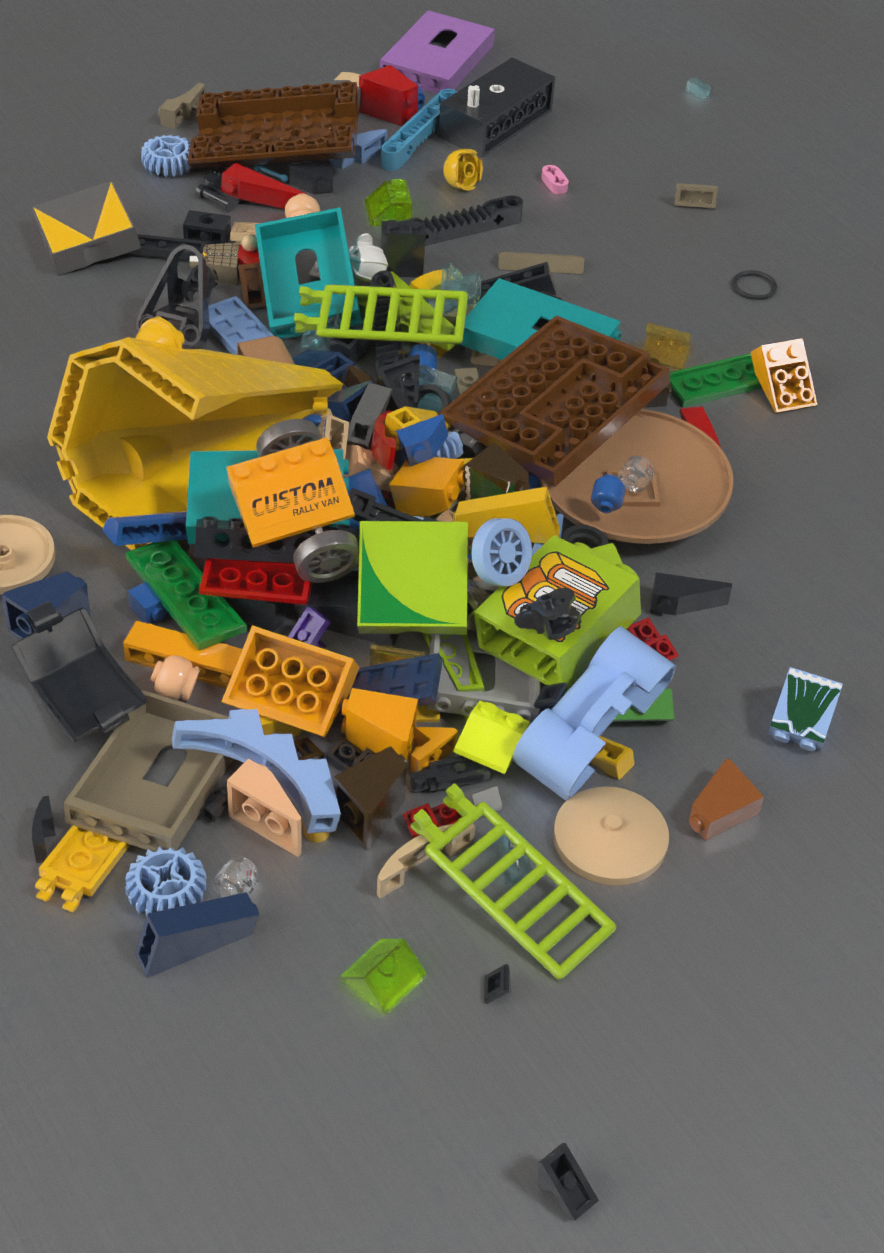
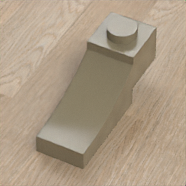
(181, 108)

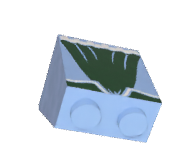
(805, 709)

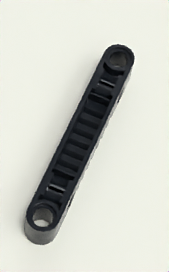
(506, 212)
(387, 351)

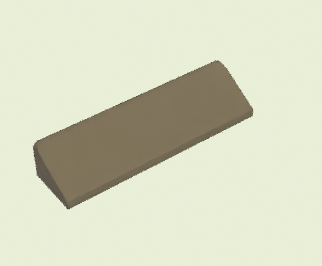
(557, 263)

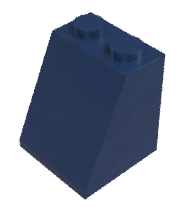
(62, 590)

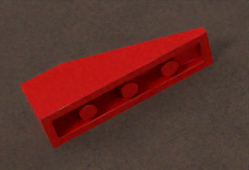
(256, 187)

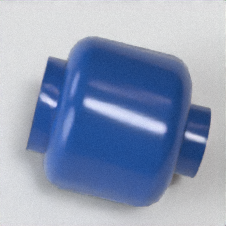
(608, 493)

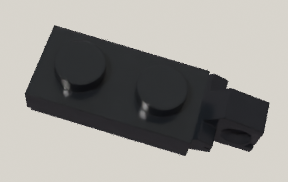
(446, 772)

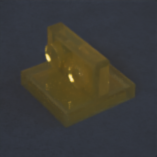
(668, 345)

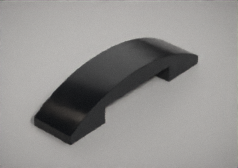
(368, 510)

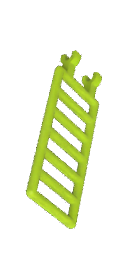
(324, 297)
(456, 800)

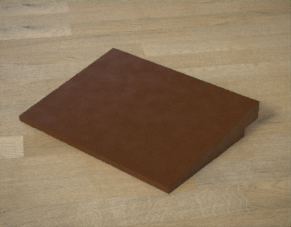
(558, 397)

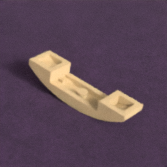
(414, 853)

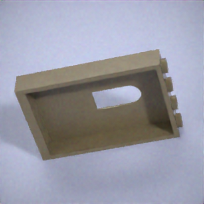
(124, 806)

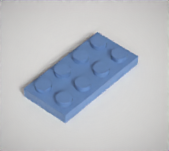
(235, 323)

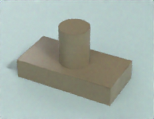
(695, 195)

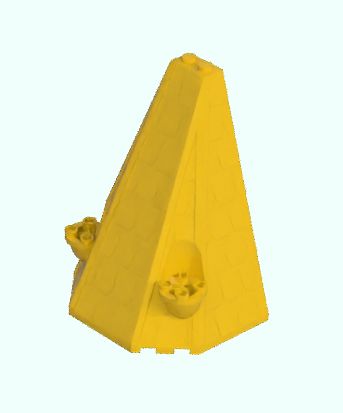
(145, 403)

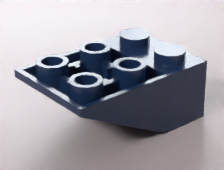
(330, 361)

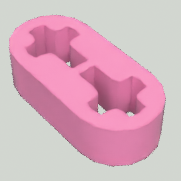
(554, 179)

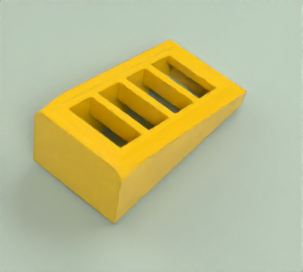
(620, 761)

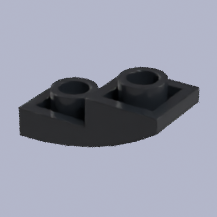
(346, 755)

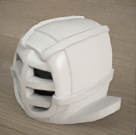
(366, 259)

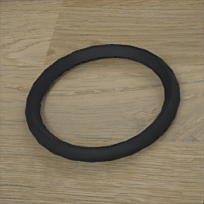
(752, 296)

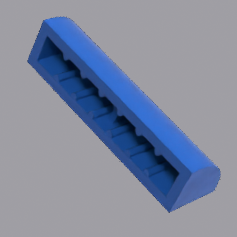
(146, 528)

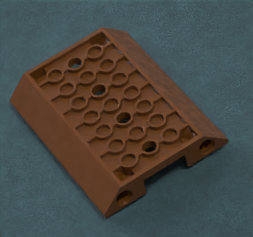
(276, 126)

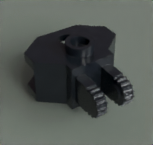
(550, 614)

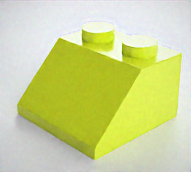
(491, 736)

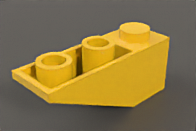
(406, 417)

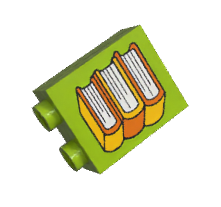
(604, 597)

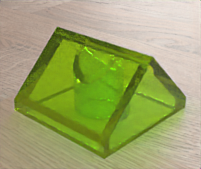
(385, 974)

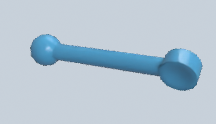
(284, 178)

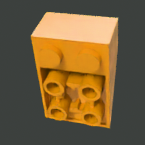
(784, 375)

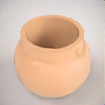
(301, 205)
(175, 678)

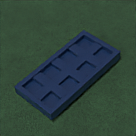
(407, 678)

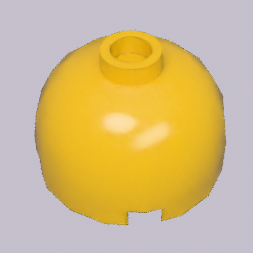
(463, 169)

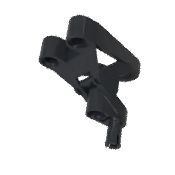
(200, 279)

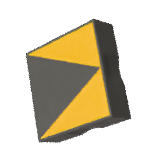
(86, 227)

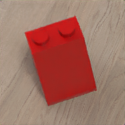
(388, 95)

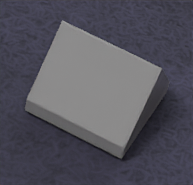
(489, 795)

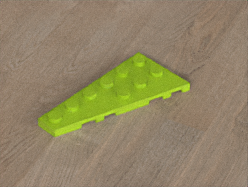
(426, 314)

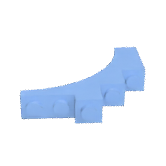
(242, 737)

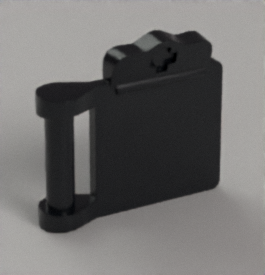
(212, 182)

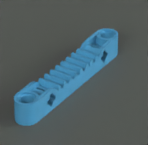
(401, 145)

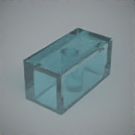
(699, 88)

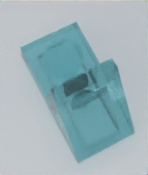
(313, 342)

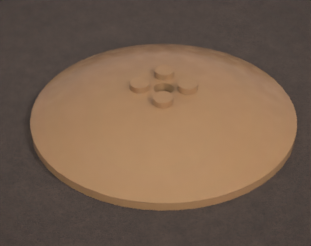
(683, 498)

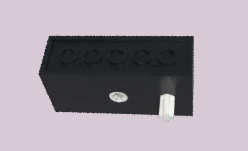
(496, 107)

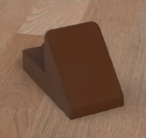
(252, 286)

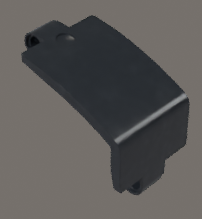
(75, 673)

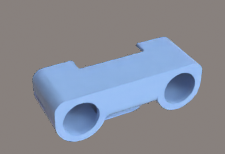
(567, 736)

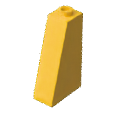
(529, 507)

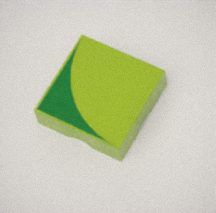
(412, 577)

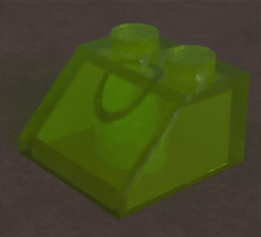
(389, 202)

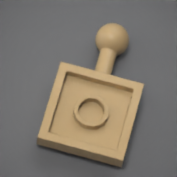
(244, 234)

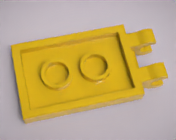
(78, 866)

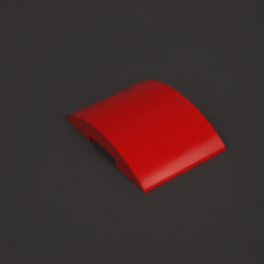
(255, 580)

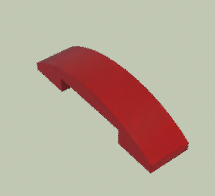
(383, 447)

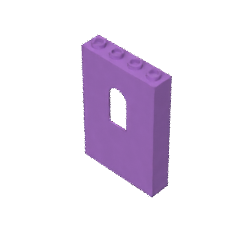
(435, 66)

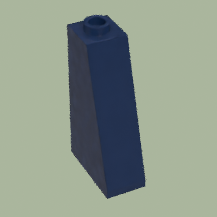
(193, 930)

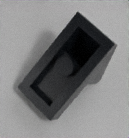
(565, 1179)

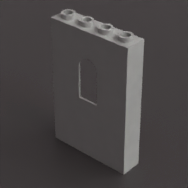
(512, 689)

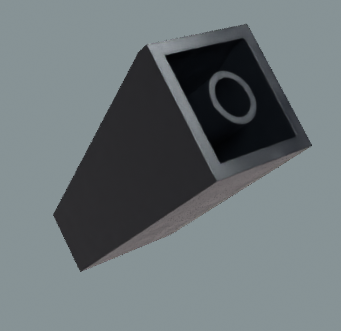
(339, 604)

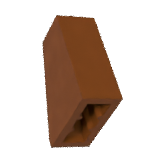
(724, 802)

